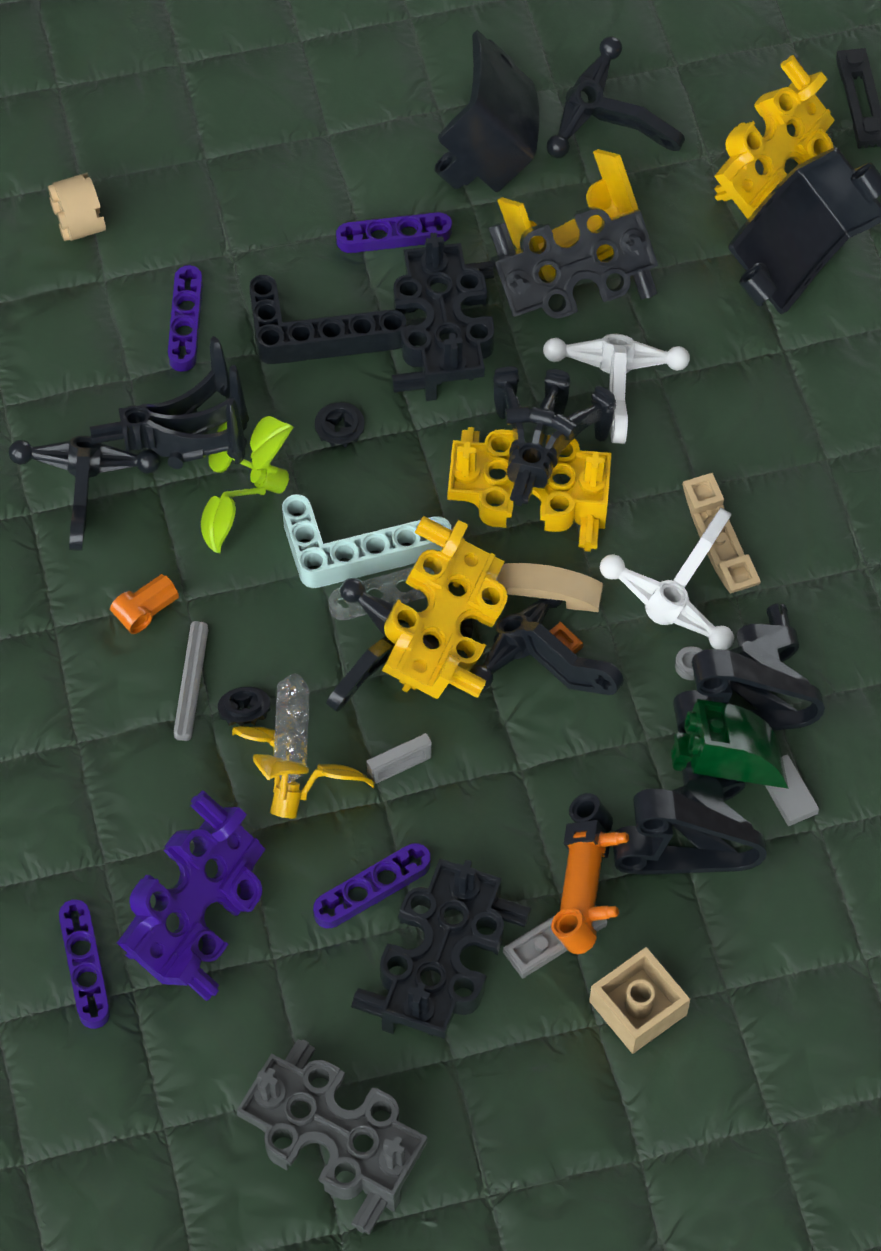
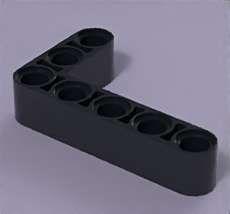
(317, 331)

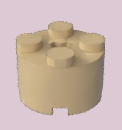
(76, 207)

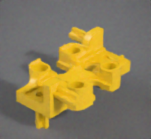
(746, 145)
(581, 498)
(458, 563)

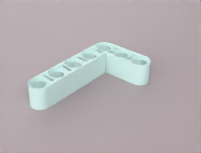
(355, 548)

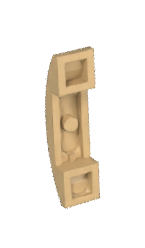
(726, 553)
(551, 583)

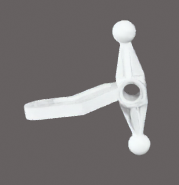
(617, 356)
(668, 600)

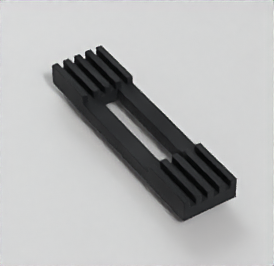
(851, 65)

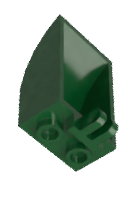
(729, 745)

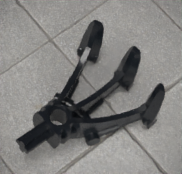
(176, 427)
(530, 462)

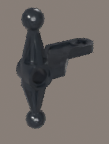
(593, 82)
(83, 462)
(525, 635)
(375, 657)

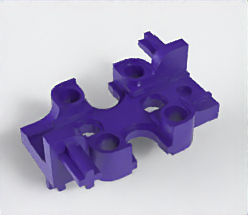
(176, 955)

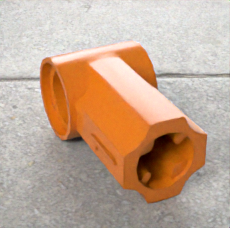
(137, 608)

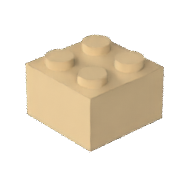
(639, 1000)

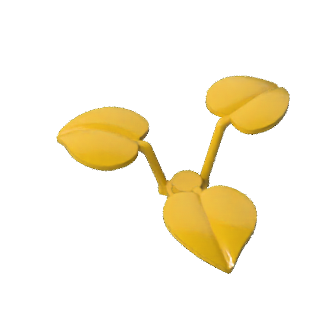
(287, 795)

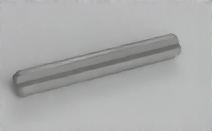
(191, 681)

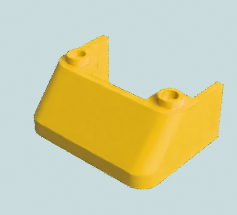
(610, 194)

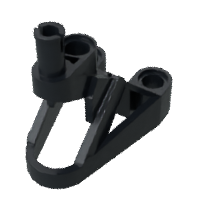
(752, 673)
(701, 817)

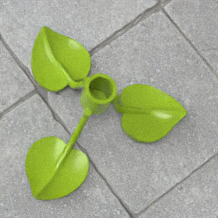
(265, 444)

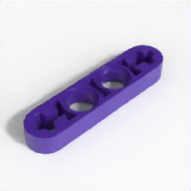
(393, 228)
(185, 318)
(368, 880)
(84, 963)

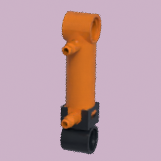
(587, 845)

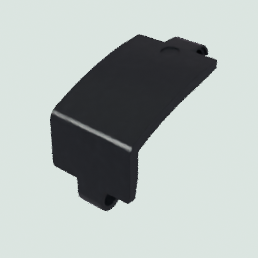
(497, 128)
(805, 226)

